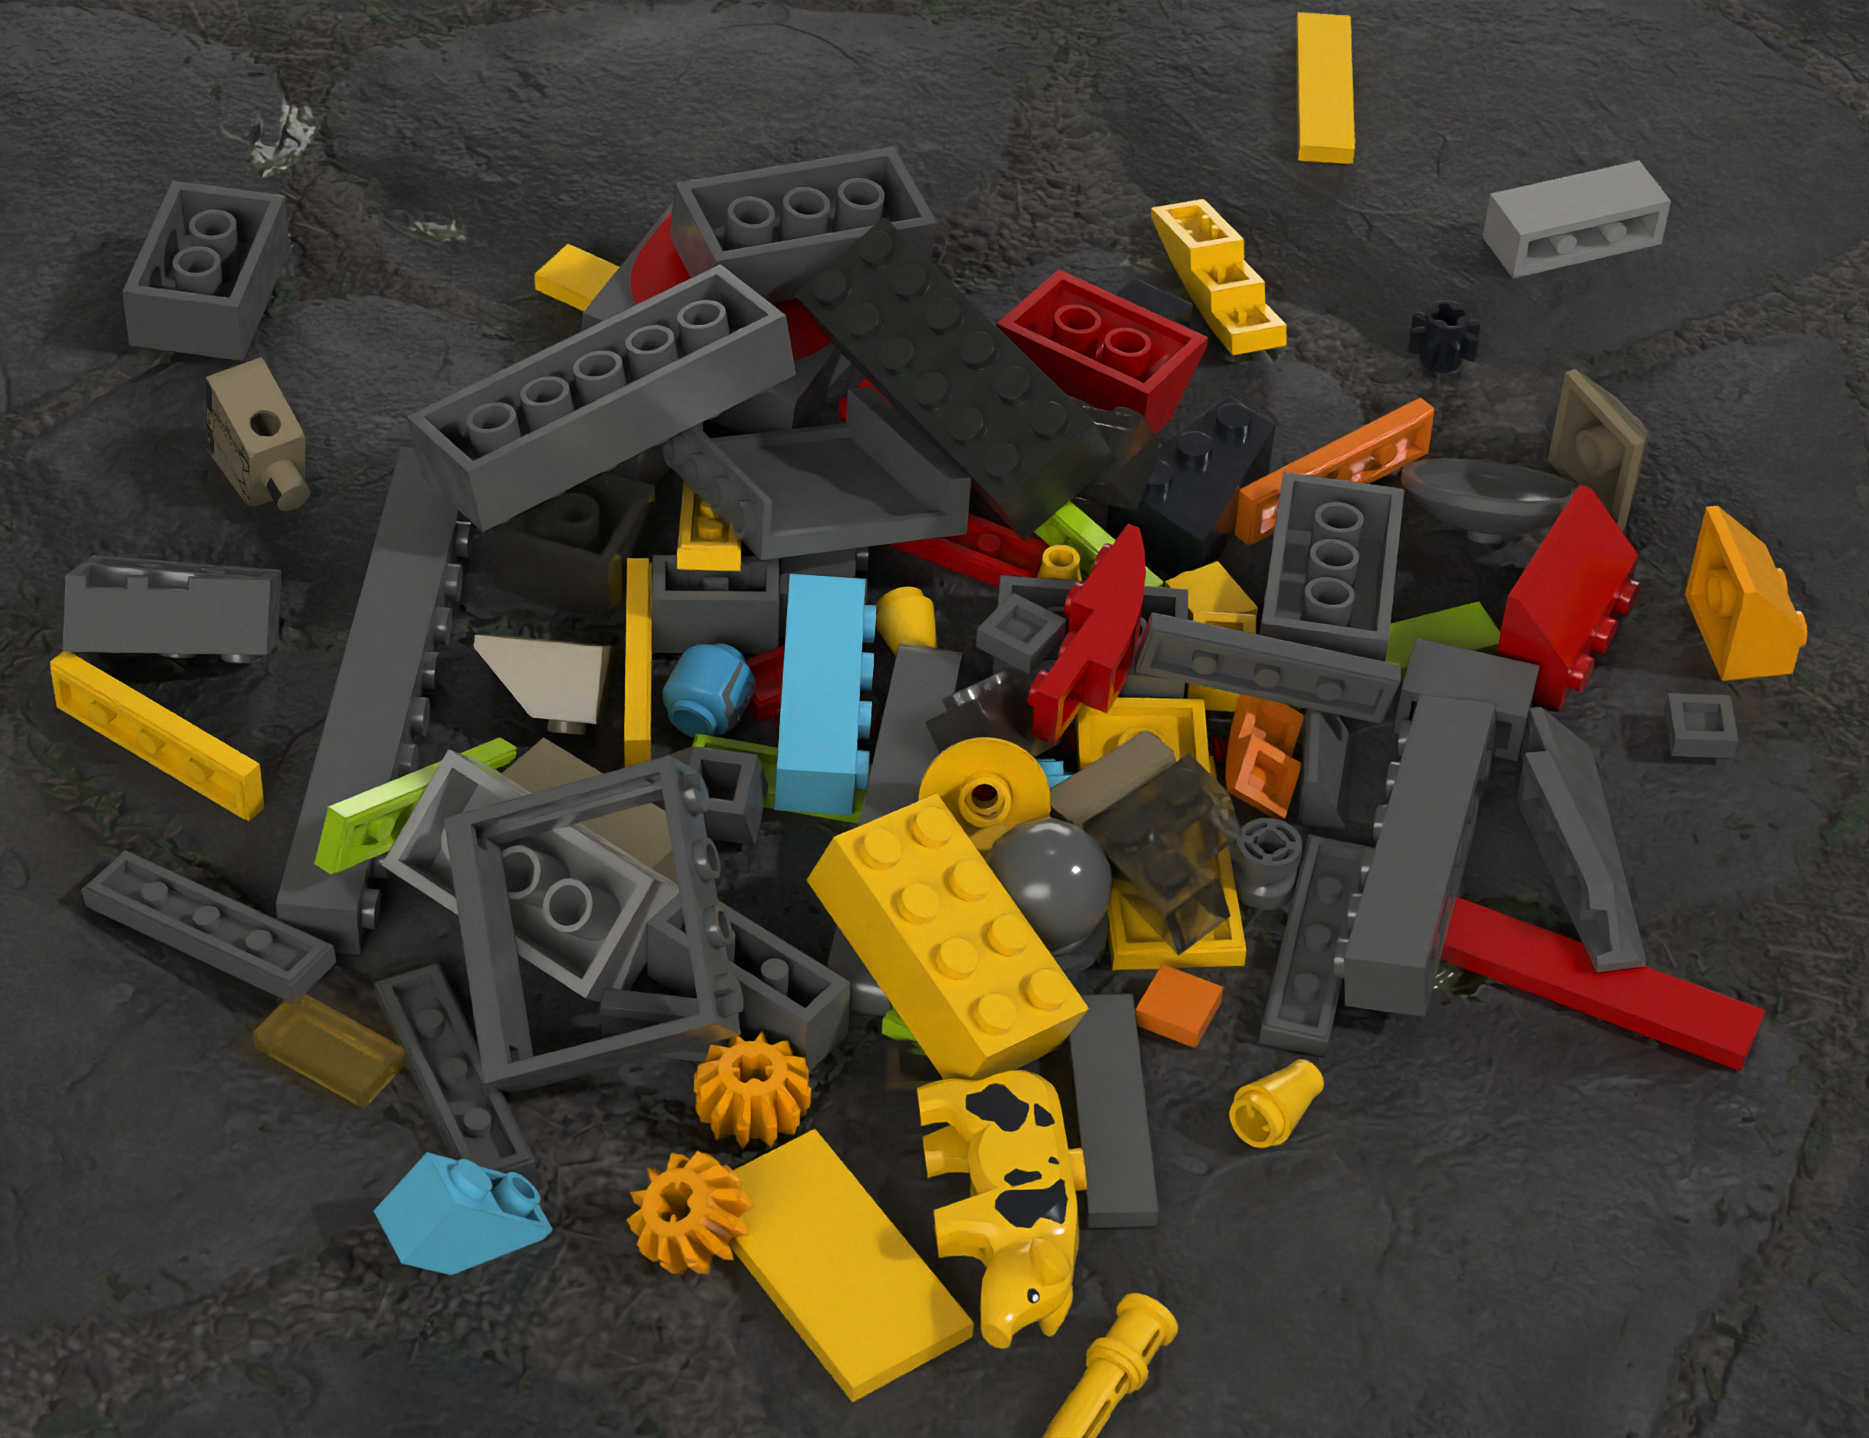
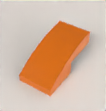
(1261, 753)

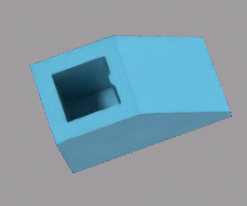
(460, 1215)

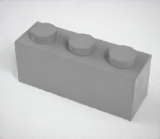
(1576, 219)

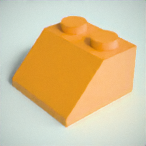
(1742, 602)

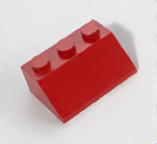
(1105, 347)
(1570, 599)

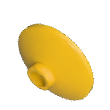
(1011, 770)

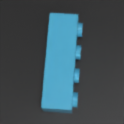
(822, 693)

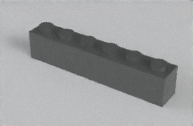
(1418, 856)

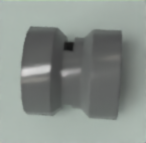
(1266, 863)

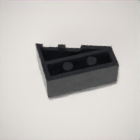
(1197, 487)

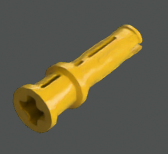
(1114, 1366)

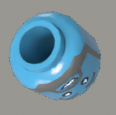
(708, 690)

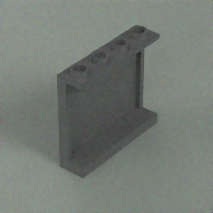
(827, 483)

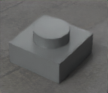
(1020, 633)
(1701, 725)

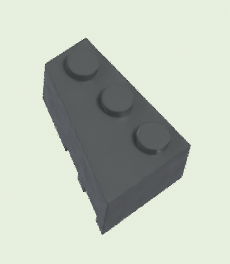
(171, 608)

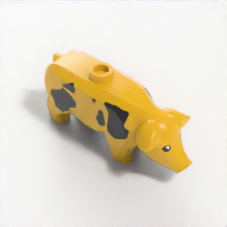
(1020, 1199)

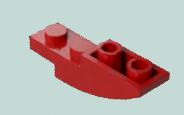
(1099, 641)

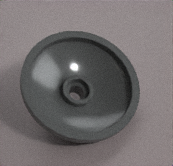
(1487, 496)

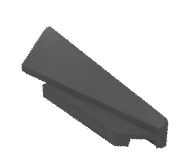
(1575, 836)

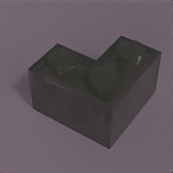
(1161, 850)

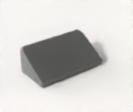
(1324, 771)

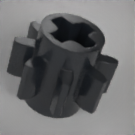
(1444, 336)

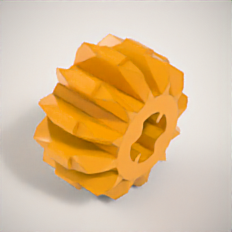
(752, 1090)
(689, 1213)

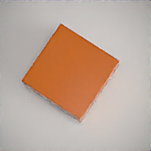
(1178, 1005)

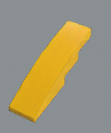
(1217, 278)

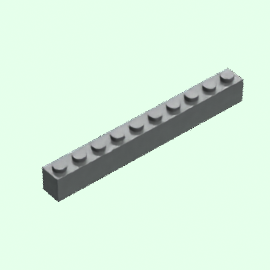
(378, 698)

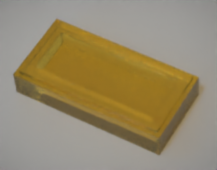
(330, 1049)

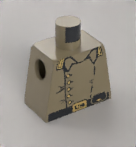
(258, 459)

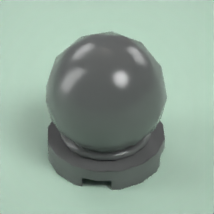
(1059, 886)

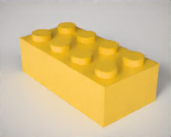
(946, 942)

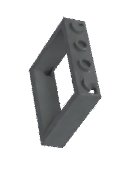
(490, 938)

